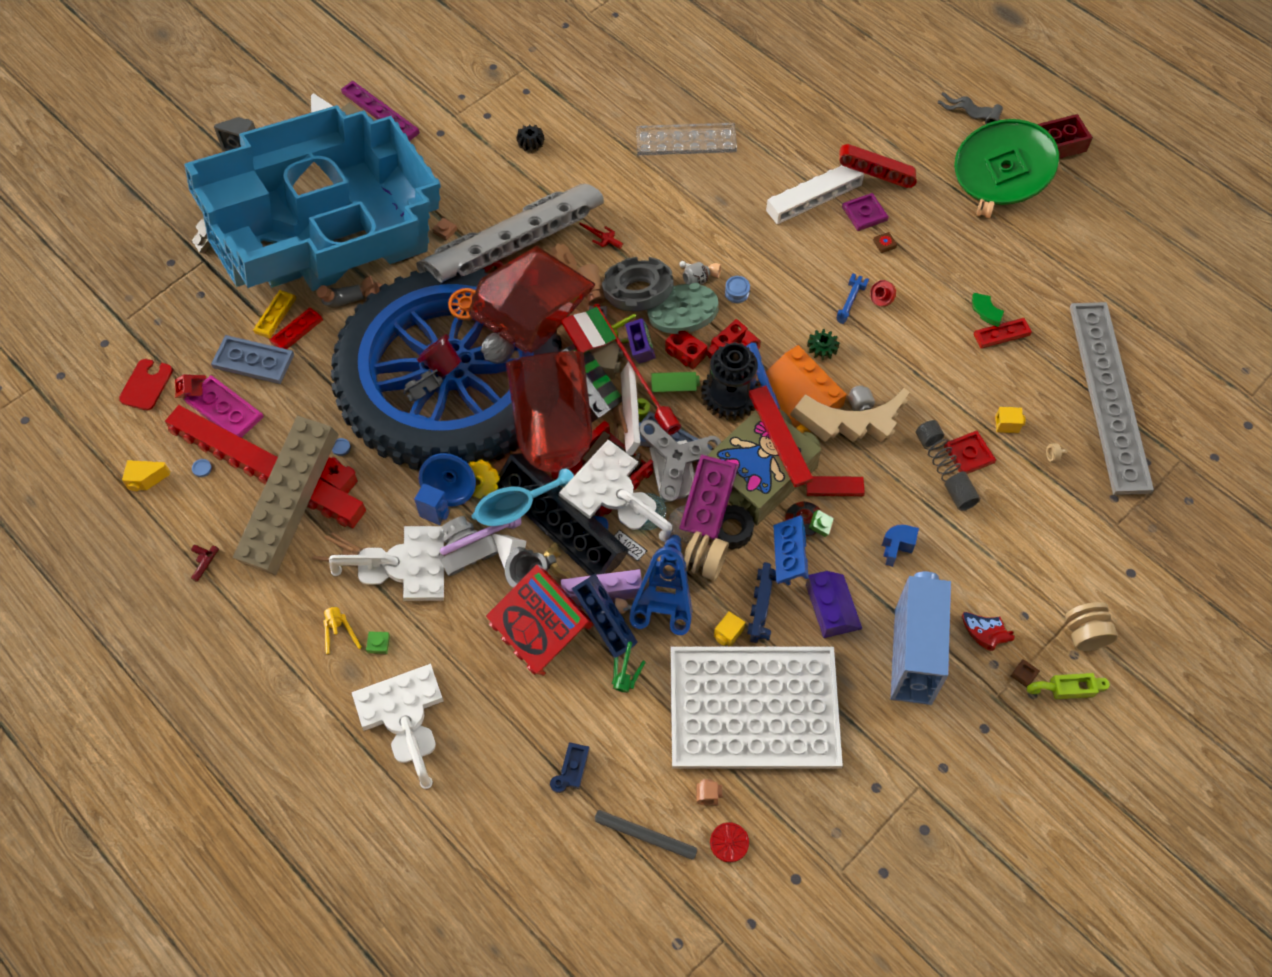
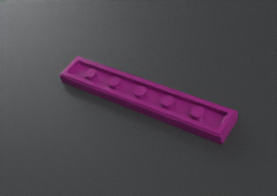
(377, 108)

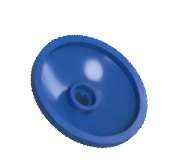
(458, 487)

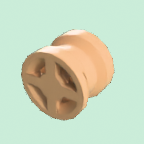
(986, 209)

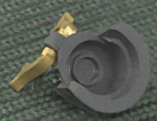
(522, 561)

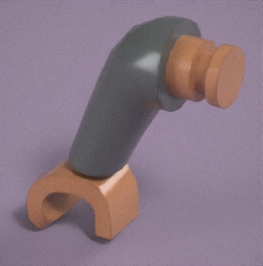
(341, 296)

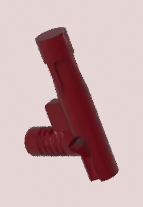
(203, 560)

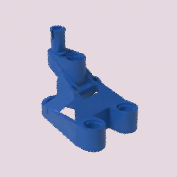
(650, 600)

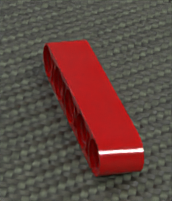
(877, 166)

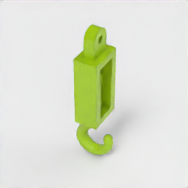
(1068, 686)

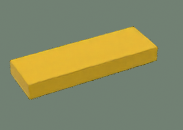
(274, 314)

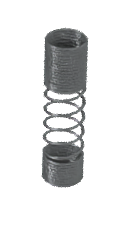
(958, 485)

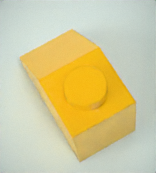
(144, 474)

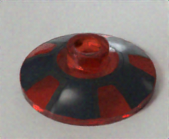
(803, 508)

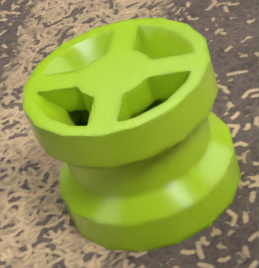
(643, 403)

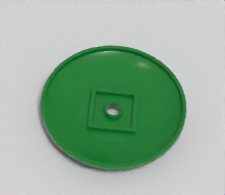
(1011, 142)

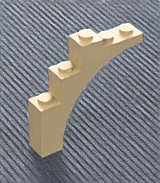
(828, 421)

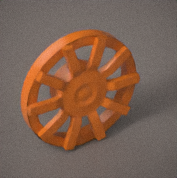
(463, 303)

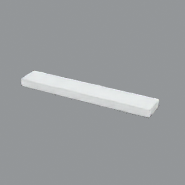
(630, 409)

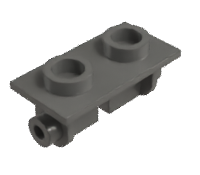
(428, 380)

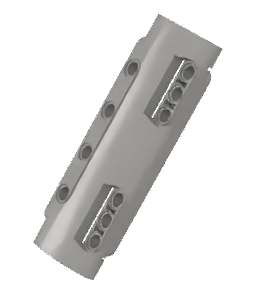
(506, 237)

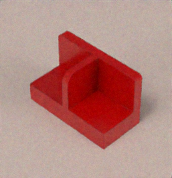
(189, 385)

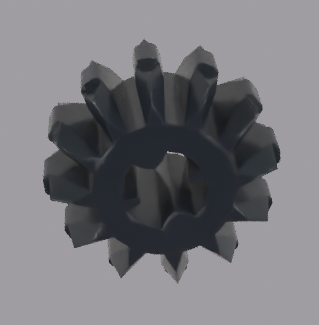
(530, 138)

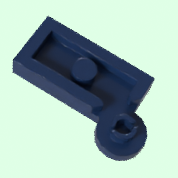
(572, 768)

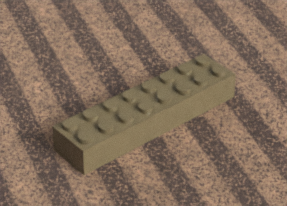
(286, 495)

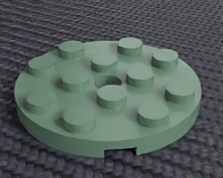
(697, 309)

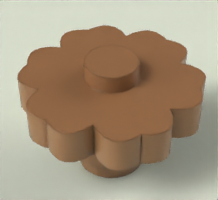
(563, 254)

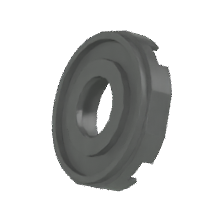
(631, 271)

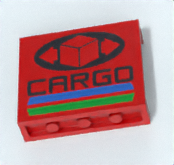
(538, 619)

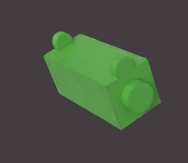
(674, 381)

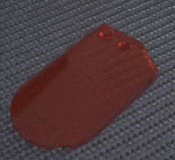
(551, 408)

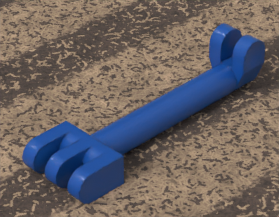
(843, 314)

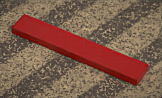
(780, 436)

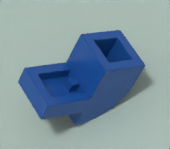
(899, 538)

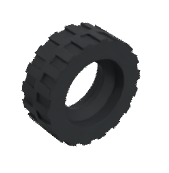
(746, 532)

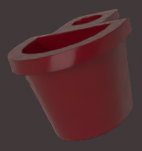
(440, 356)

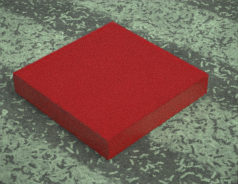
(970, 452)

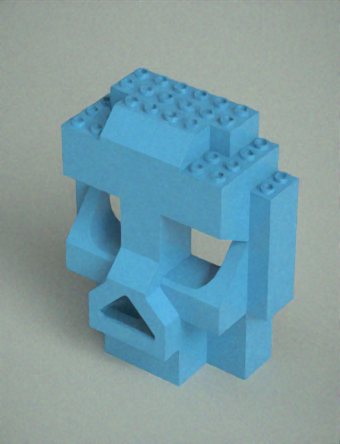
(252, 198)

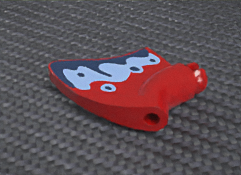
(987, 631)

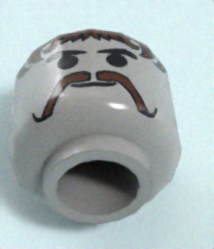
(696, 273)

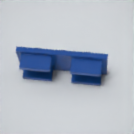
(790, 550)

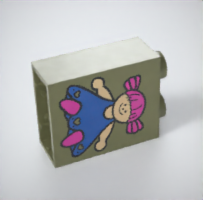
(761, 476)

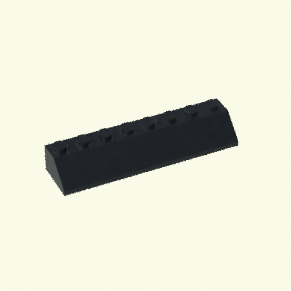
(594, 550)

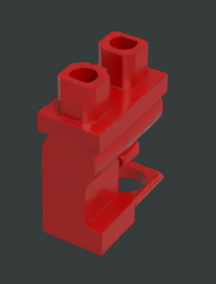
(732, 334)

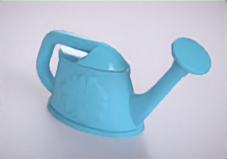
(513, 502)

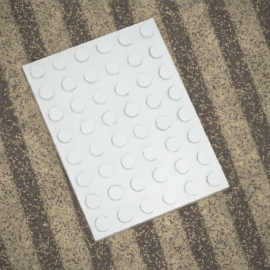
(754, 708)

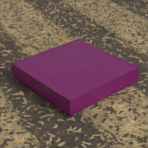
(865, 212)

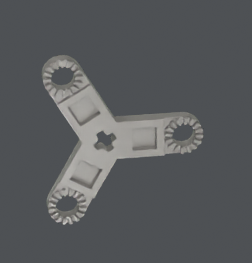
(666, 447)

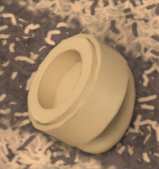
(1055, 452)

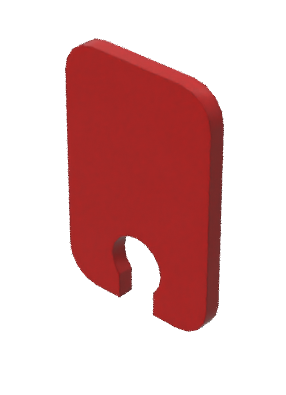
(145, 389)

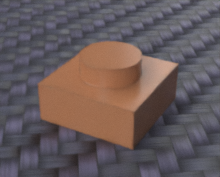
(444, 229)

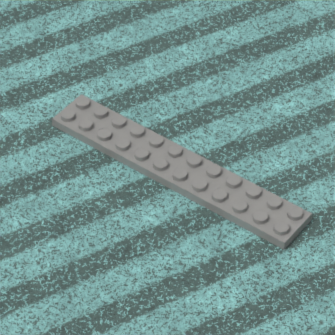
(1111, 399)

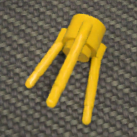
(333, 620)

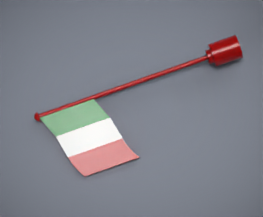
(592, 331)

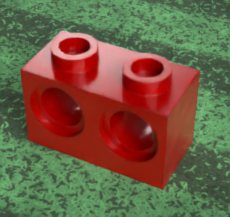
(688, 346)

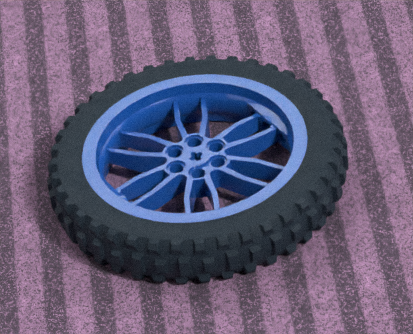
(412, 436)

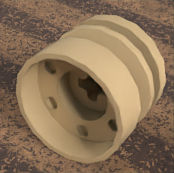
(706, 556)
(1091, 626)

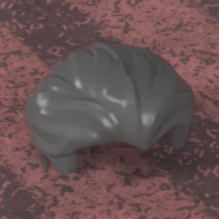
(496, 349)

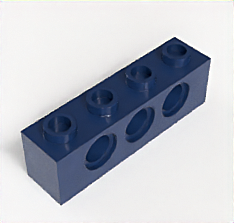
(604, 615)

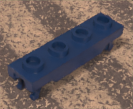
(759, 611)

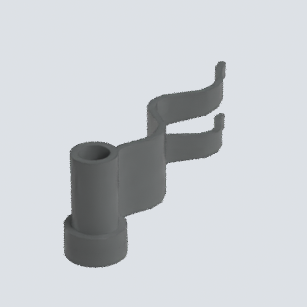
(988, 113)

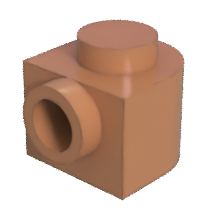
(708, 792)

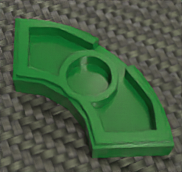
(987, 311)

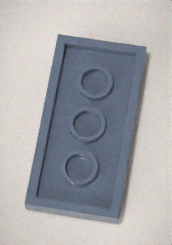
(252, 359)

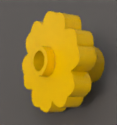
(485, 477)

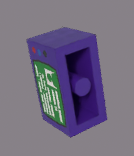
(640, 341)

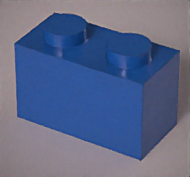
(432, 504)

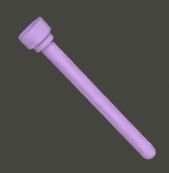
(477, 536)

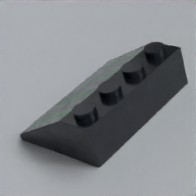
(601, 390)

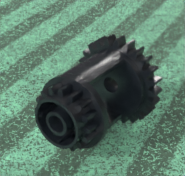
(730, 380)

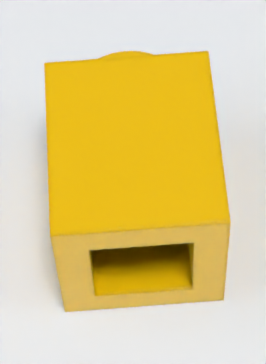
(1009, 420)
(729, 629)

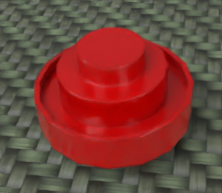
(883, 293)

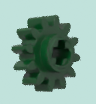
(823, 344)

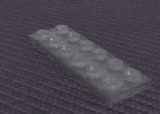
(686, 139)

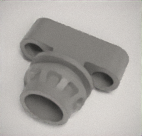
(469, 554)

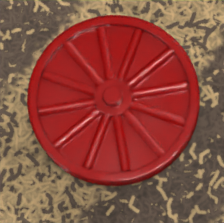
(729, 842)

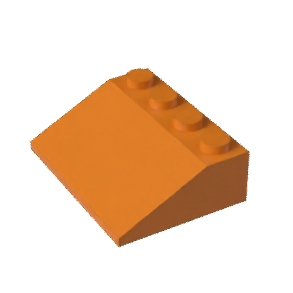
(800, 375)

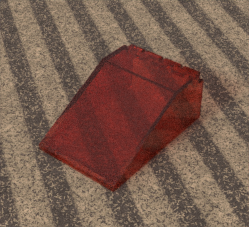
(529, 298)

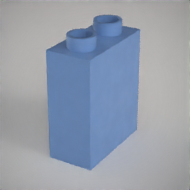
(921, 639)

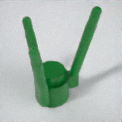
(622, 680)

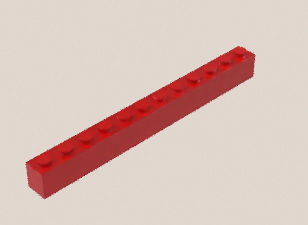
(258, 463)

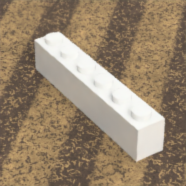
(813, 193)

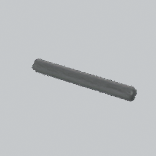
(646, 834)

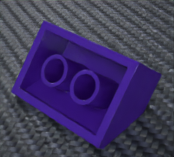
(832, 603)

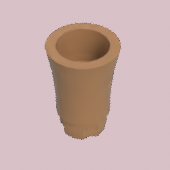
(591, 272)

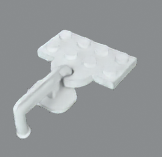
(605, 478)
(412, 563)
(395, 704)

